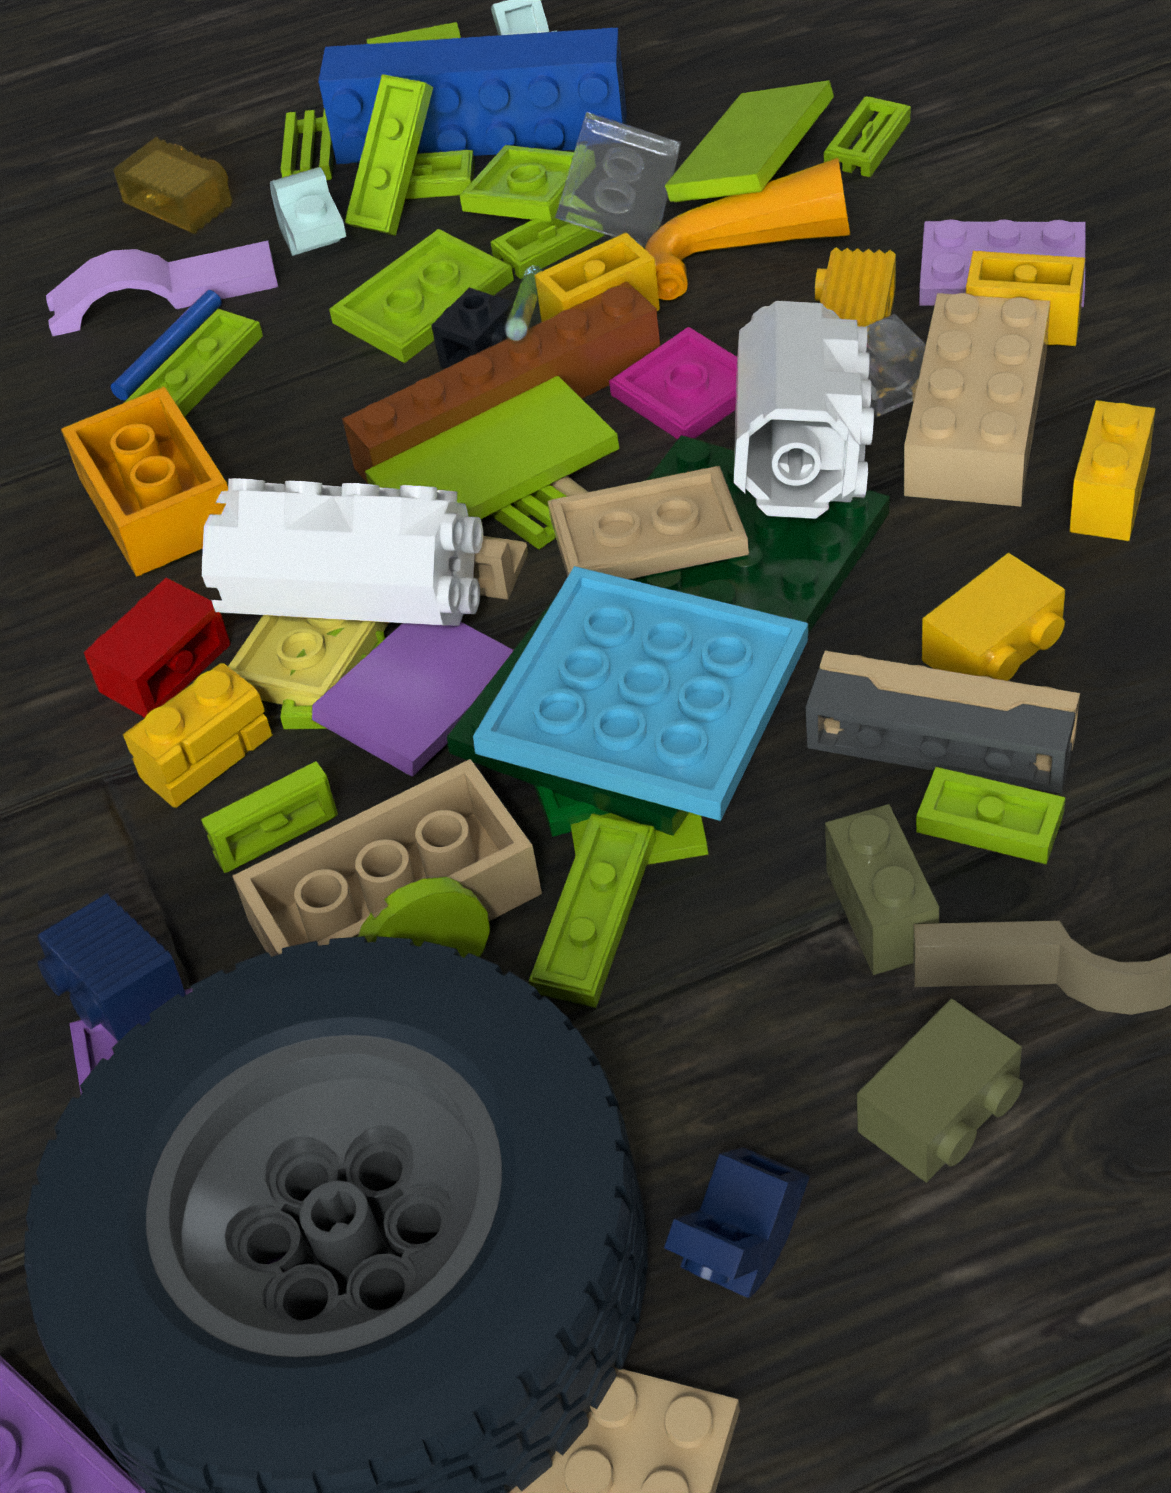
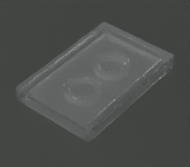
(618, 179)

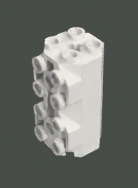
(802, 409)
(342, 552)

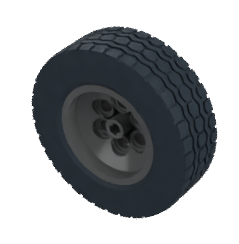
(262, 1131)

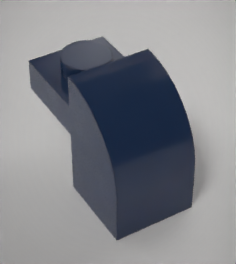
(740, 1221)

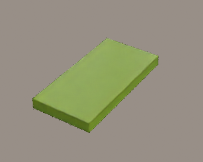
(749, 142)
(505, 450)

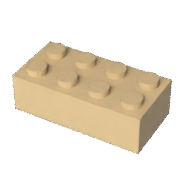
(977, 399)
(343, 874)

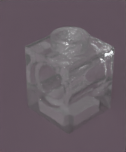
(893, 363)

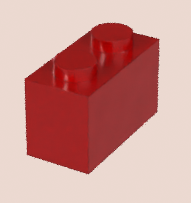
(157, 647)

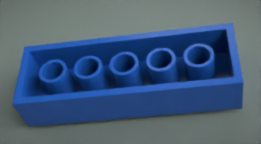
(484, 91)

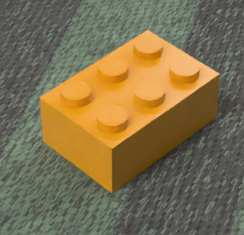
(147, 478)

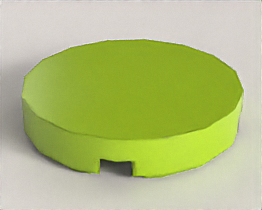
(432, 912)

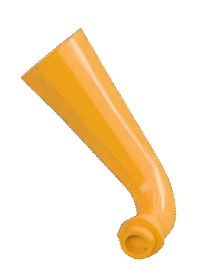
(787, 209)

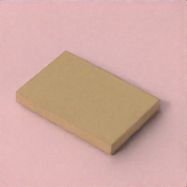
(650, 525)

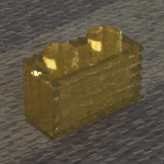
(174, 184)

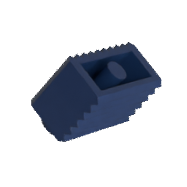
(108, 967)

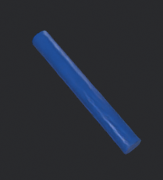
(166, 345)

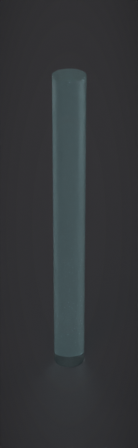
(523, 305)

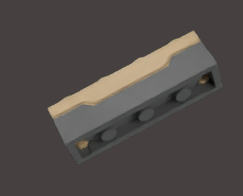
(942, 720)

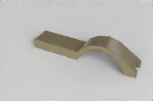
(1036, 955)

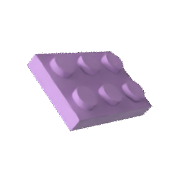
(951, 242)

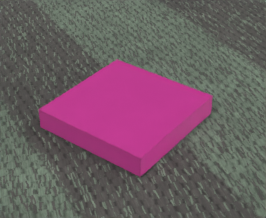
(681, 385)

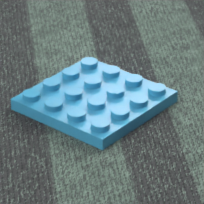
(643, 692)

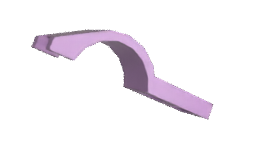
(180, 281)

